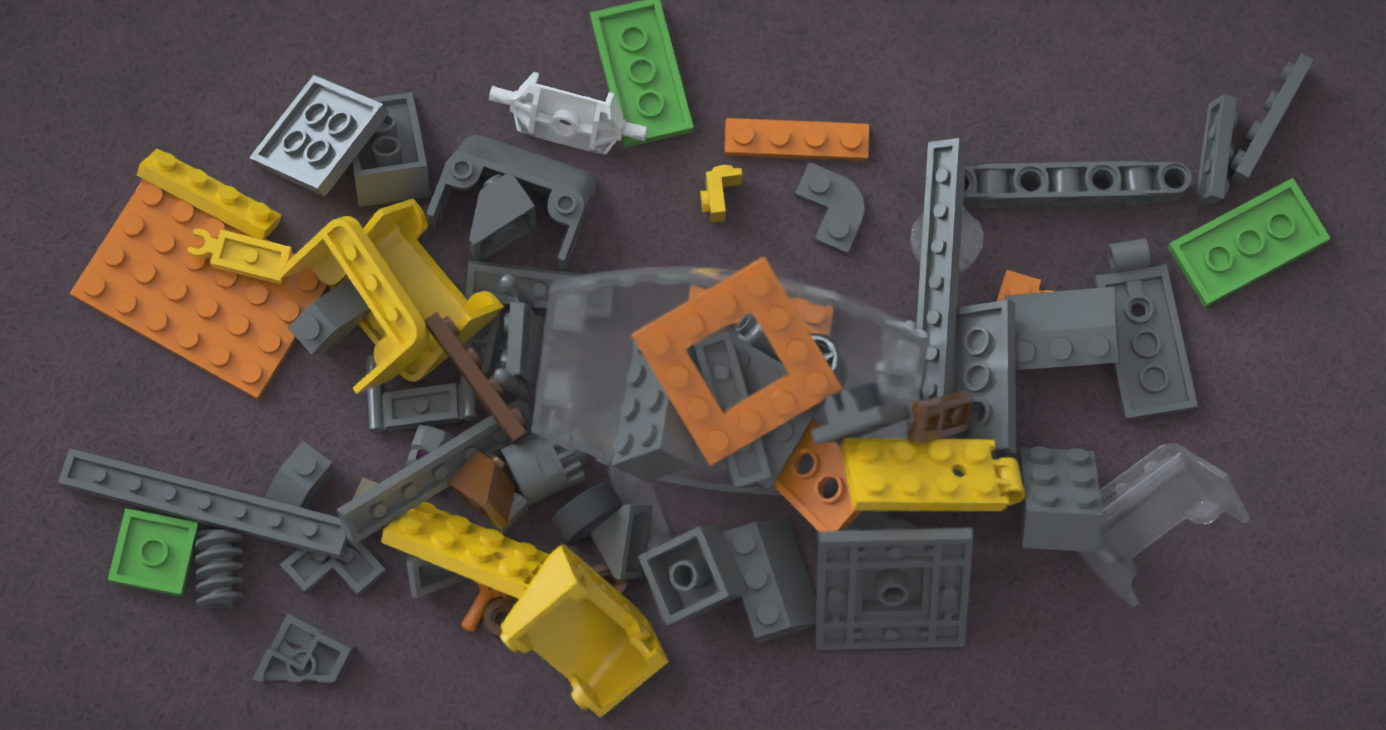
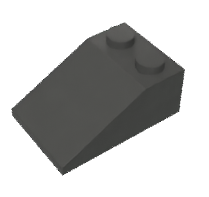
(393, 159)

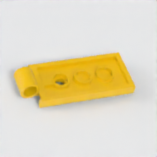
(920, 475)
(465, 548)

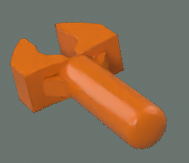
(480, 604)

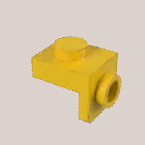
(713, 198)

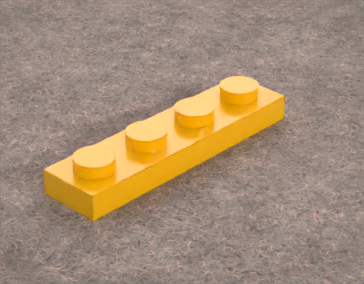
(209, 194)

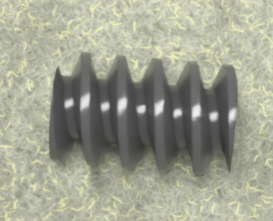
(217, 569)

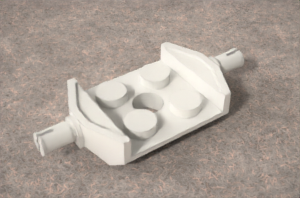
(593, 122)

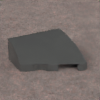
(318, 660)

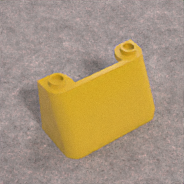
(584, 632)

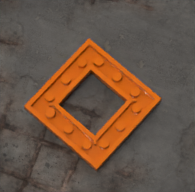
(720, 431)

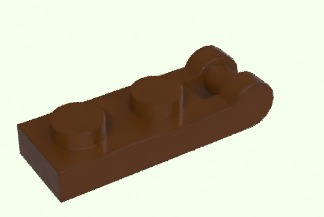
(940, 416)

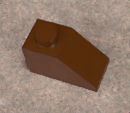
(485, 487)

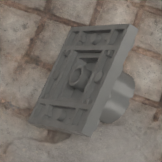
(892, 587)

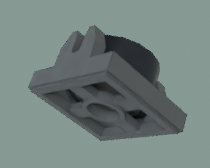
(858, 413)

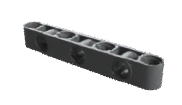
(1072, 184)

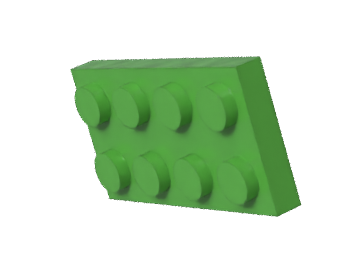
(642, 69)
(1248, 242)

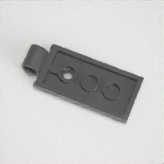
(1153, 364)
(987, 368)

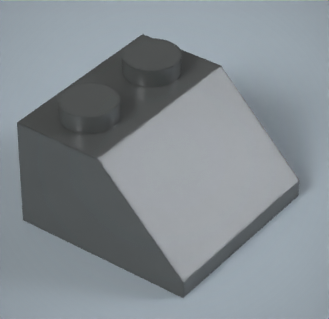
(500, 216)

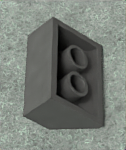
(1066, 328)
(775, 577)

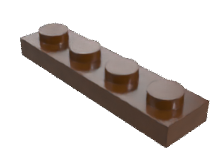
(467, 364)

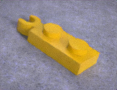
(242, 254)

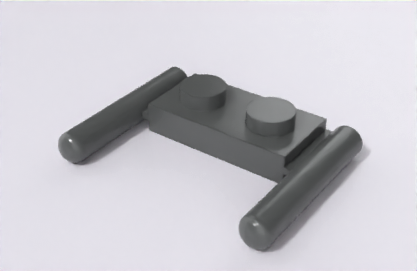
(519, 329)
(419, 406)

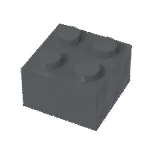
(692, 574)

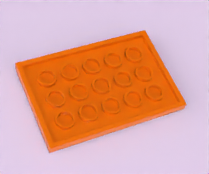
(198, 312)

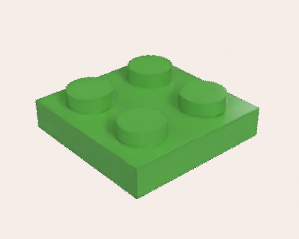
(153, 552)

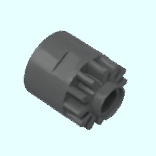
(542, 467)

